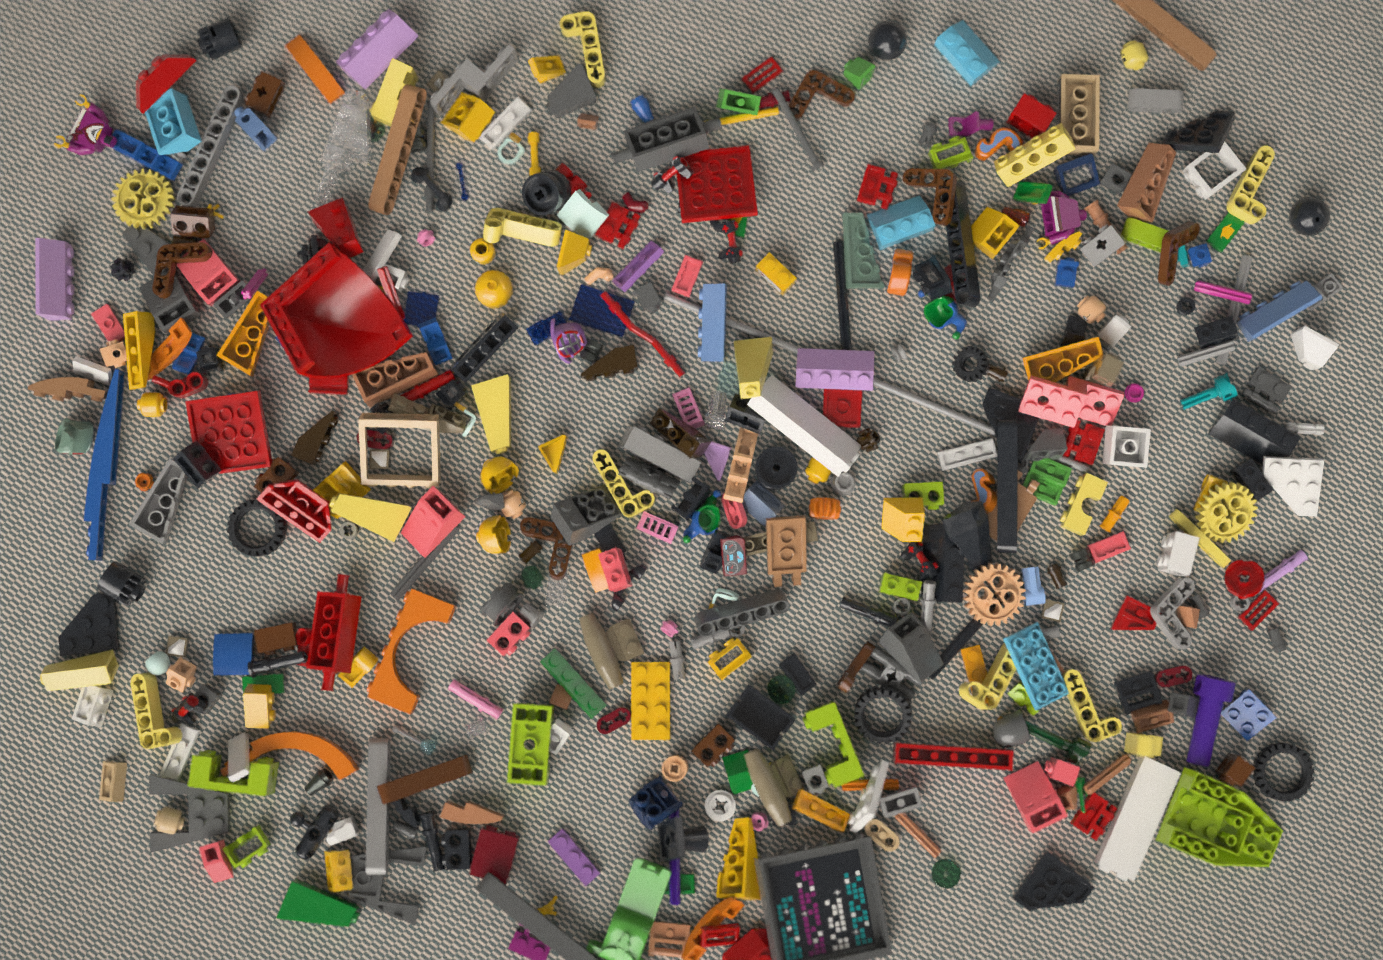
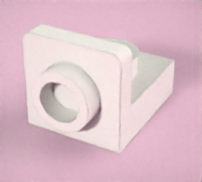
(400, 275)

